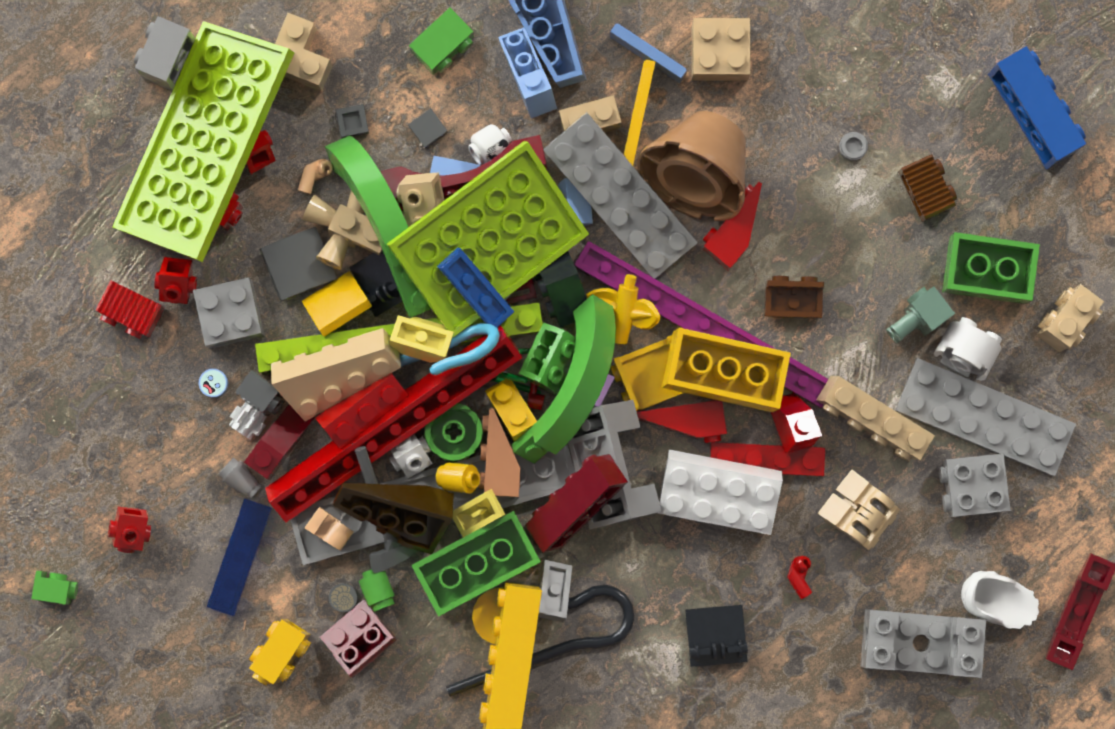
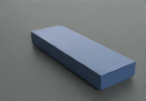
(648, 52)

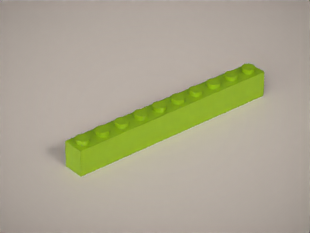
(522, 323)

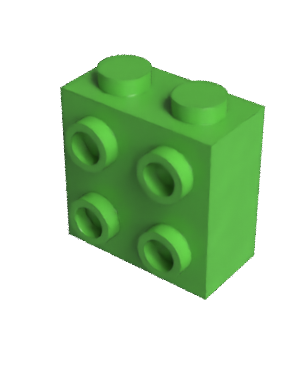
(549, 358)

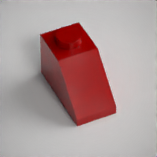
(796, 424)

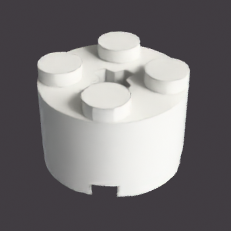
(968, 349)

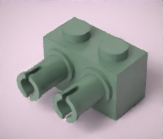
(924, 313)

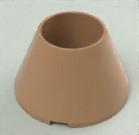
(698, 166)

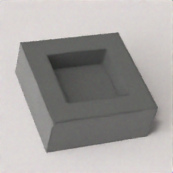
(352, 121)
(428, 128)

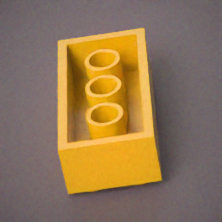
(726, 370)

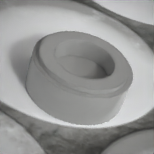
(853, 146)

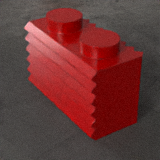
(129, 309)

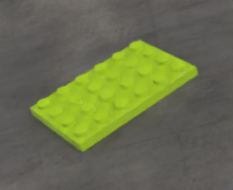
(504, 220)

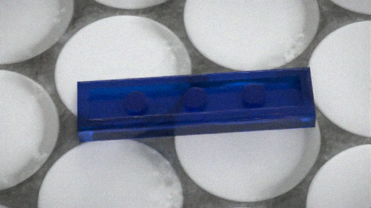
(239, 557)

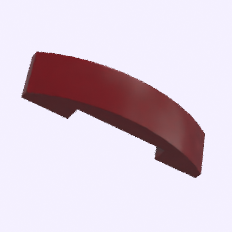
(1079, 611)

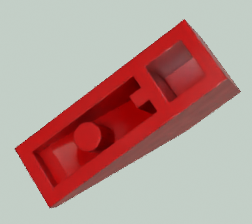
(693, 420)

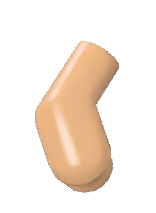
(313, 172)

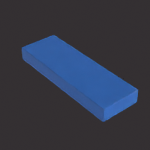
(475, 288)

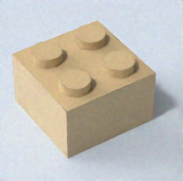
(720, 49)

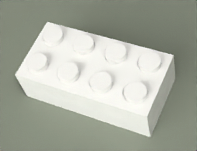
(720, 492)

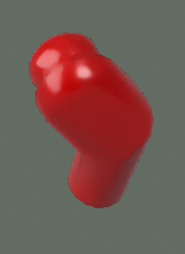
(797, 574)

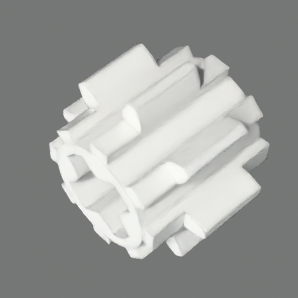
(247, 420)

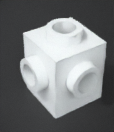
(411, 456)

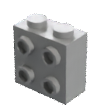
(975, 485)

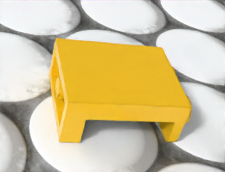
(643, 375)

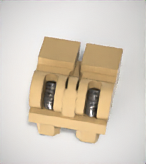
(862, 513)

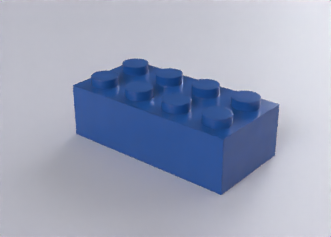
(1037, 107)

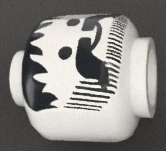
(488, 143)

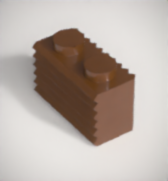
(927, 187)

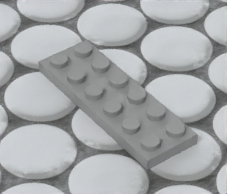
(620, 195)
(985, 417)

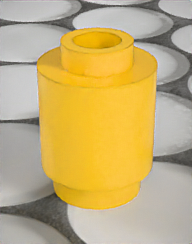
(458, 477)

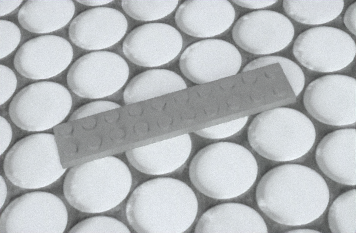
(535, 482)

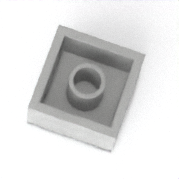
(164, 52)
(228, 313)

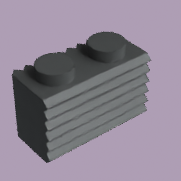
(260, 394)

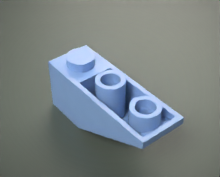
(528, 73)

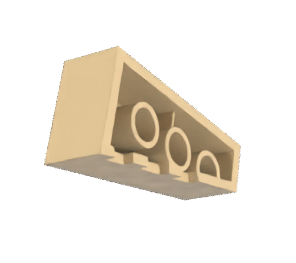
(335, 373)

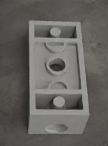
(600, 437)
(952, 648)

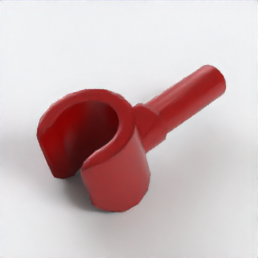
(534, 399)

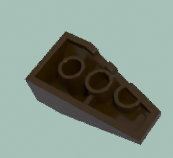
(408, 512)

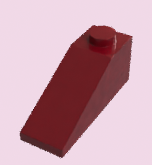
(278, 443)

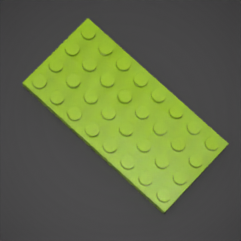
(203, 140)

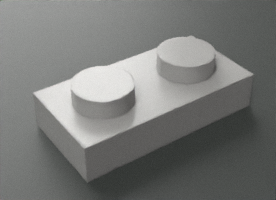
(555, 588)

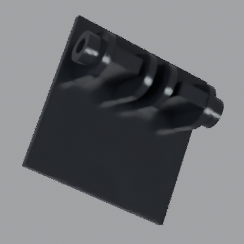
(377, 282)
(716, 635)

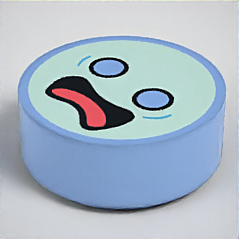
(213, 383)

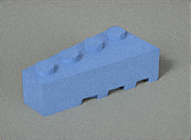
(553, 37)

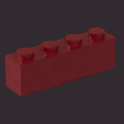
(575, 502)

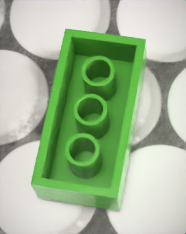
(476, 563)

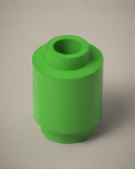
(377, 590)

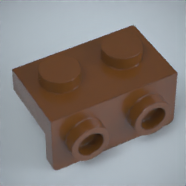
(794, 298)

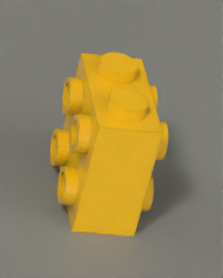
(275, 659)

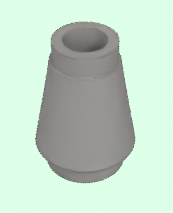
(240, 478)

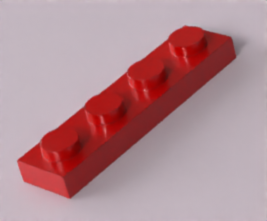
(801, 462)

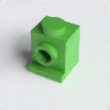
(54, 589)

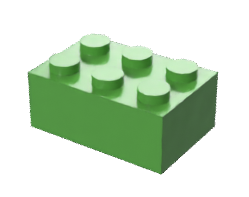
(991, 268)

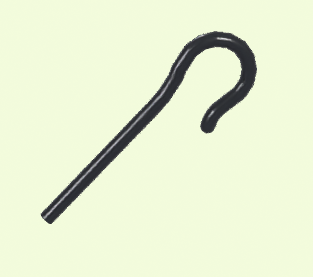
(573, 644)

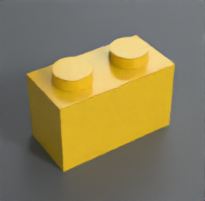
(510, 408)

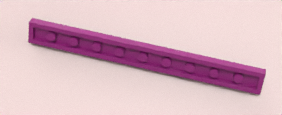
(689, 314)

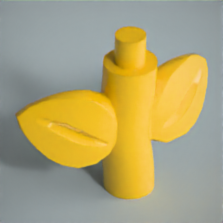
(628, 309)

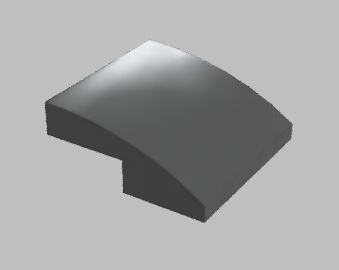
(294, 264)

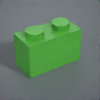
(442, 42)

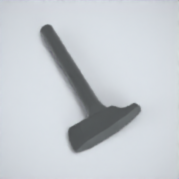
(393, 552)

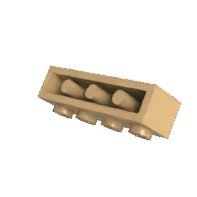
(419, 195)
(875, 418)

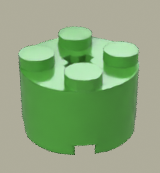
(465, 444)

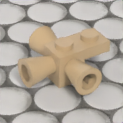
(346, 229)

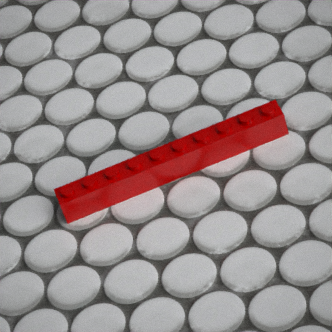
(424, 403)

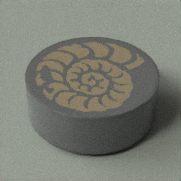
(343, 597)

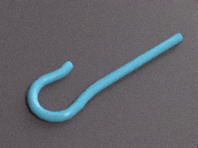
(466, 358)

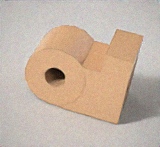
(329, 529)

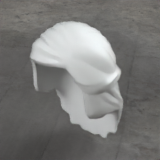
(999, 600)

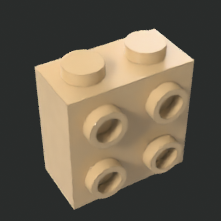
(1065, 325)

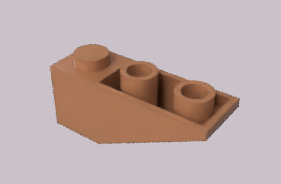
(502, 468)

